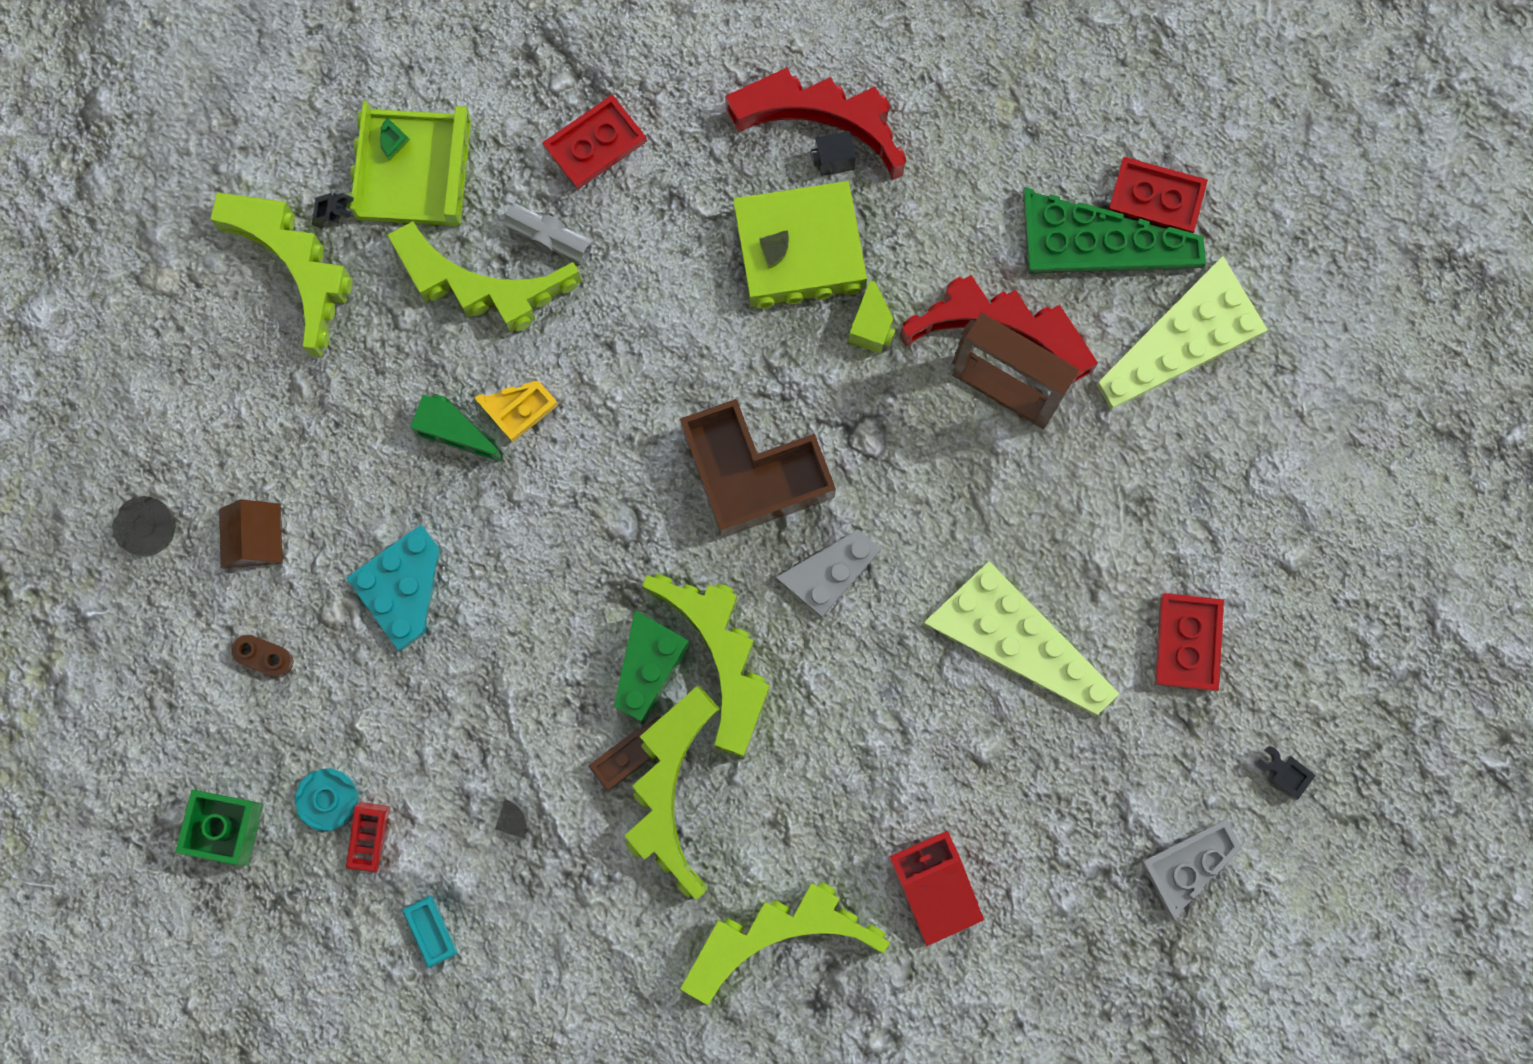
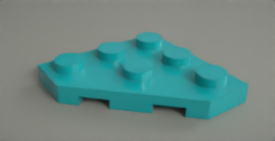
(400, 586)

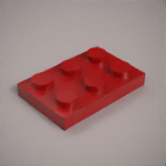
(594, 142)
(1158, 195)
(1189, 642)

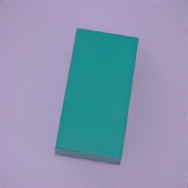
(430, 931)

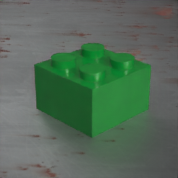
(219, 828)

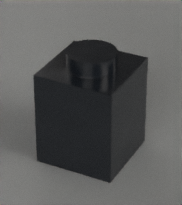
(834, 153)

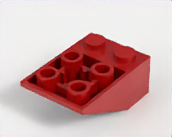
(936, 888)

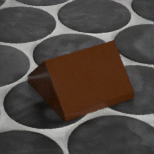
(250, 534)

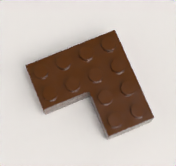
(750, 486)

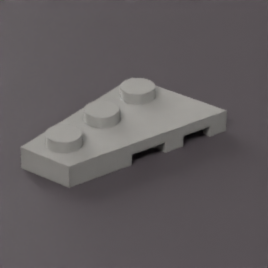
(830, 572)
(1190, 864)

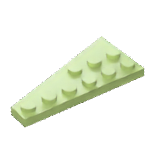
(1197, 329)
(1011, 632)

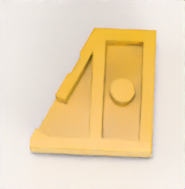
(518, 408)

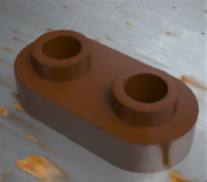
(261, 655)

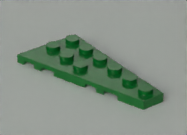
(1094, 239)

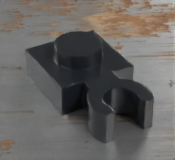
(330, 208)
(1288, 775)

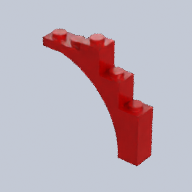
(782, 98)
(966, 301)

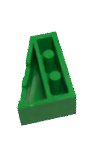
(648, 666)

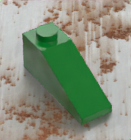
(444, 424)

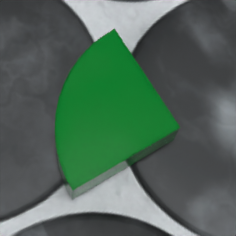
(392, 139)

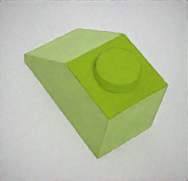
(873, 322)

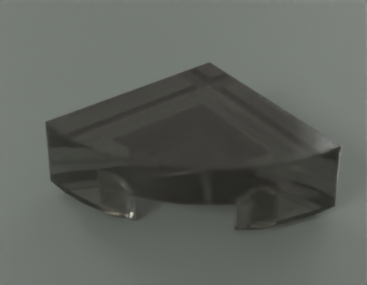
(774, 247)
(512, 820)

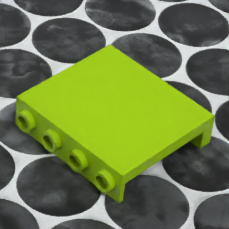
(422, 179)
(822, 248)

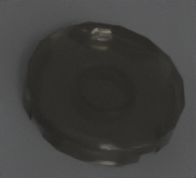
(144, 526)

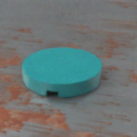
(326, 799)

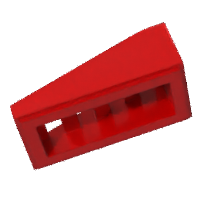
(360, 809)

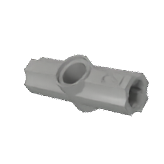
(547, 234)

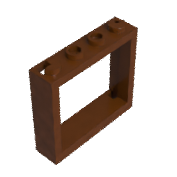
(1019, 355)

